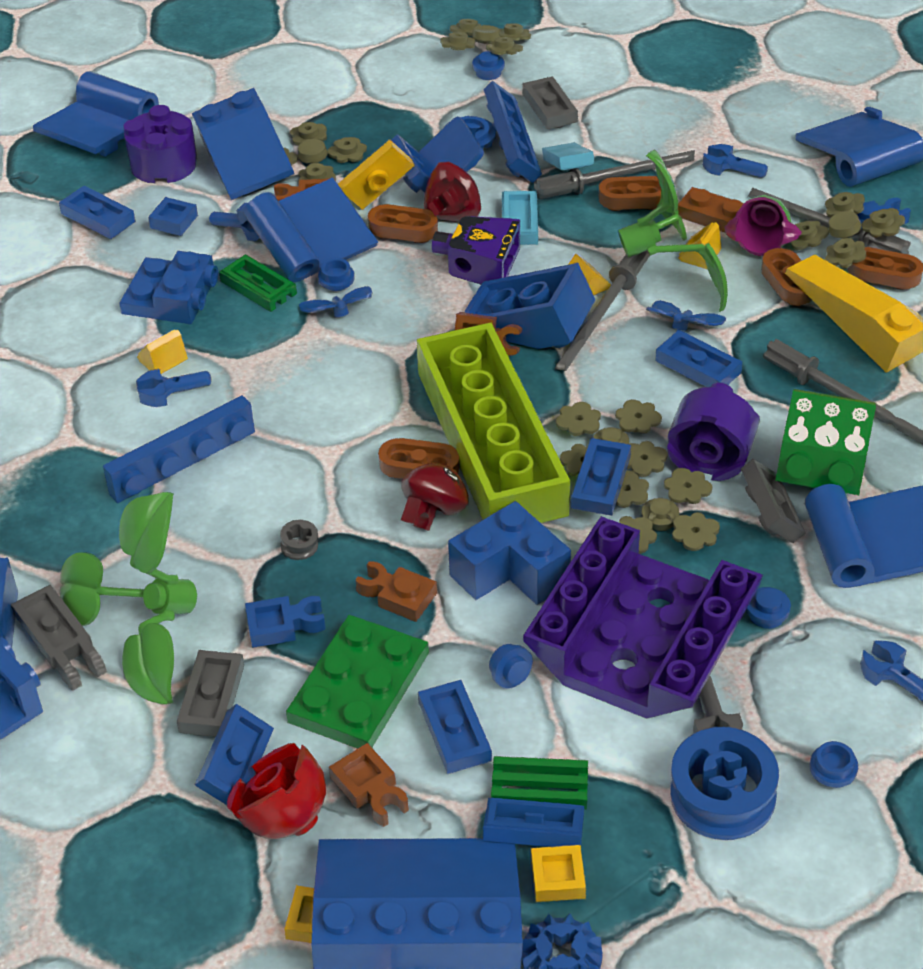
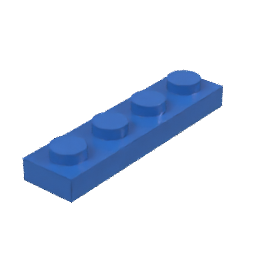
(512, 133)
(179, 449)

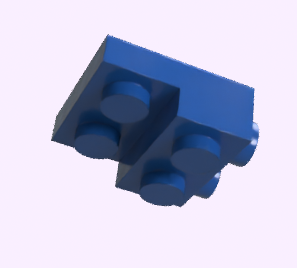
(170, 288)

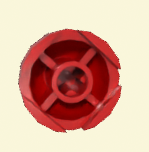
(282, 794)

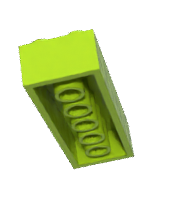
(492, 424)

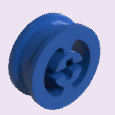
(724, 760)

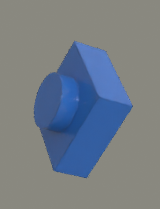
(173, 216)

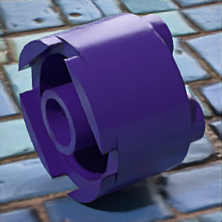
(160, 145)
(712, 432)

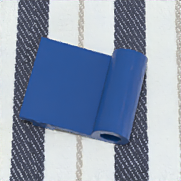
(98, 115)
(865, 145)
(309, 228)
(868, 536)

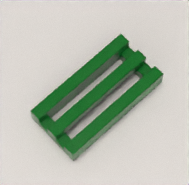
(253, 285)
(540, 776)

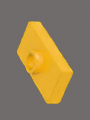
(376, 174)

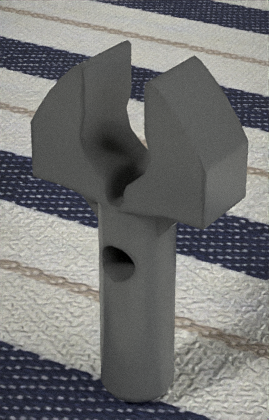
(713, 712)

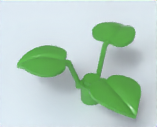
(645, 233)
(143, 535)

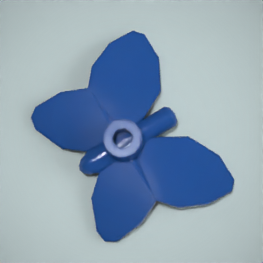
(339, 306)
(682, 319)

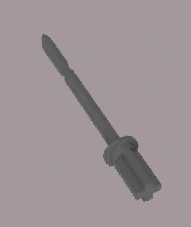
(574, 180)
(883, 242)
(622, 277)
(806, 369)

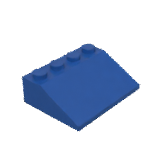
(416, 904)

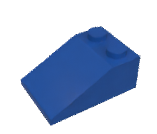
(242, 143)
(543, 302)

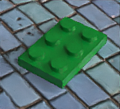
(358, 682)

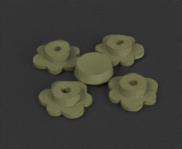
(497, 40)
(312, 150)
(845, 223)
(633, 418)
(663, 514)

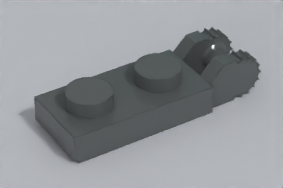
(57, 634)

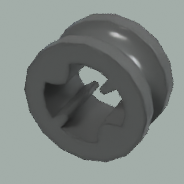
(291, 547)

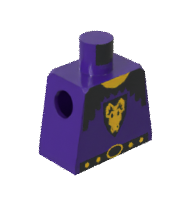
(480, 248)

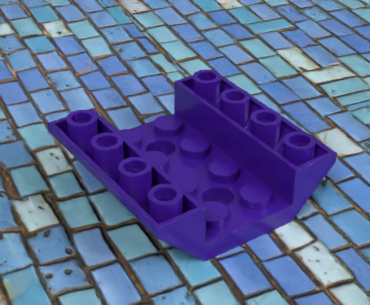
(606, 615)

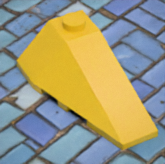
(871, 318)

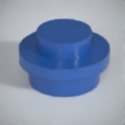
(488, 65)
(336, 274)
(768, 607)
(510, 665)
(834, 764)

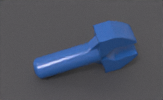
(721, 158)
(234, 220)
(155, 388)
(891, 669)

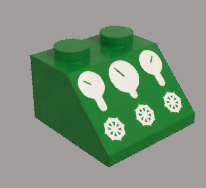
(825, 441)

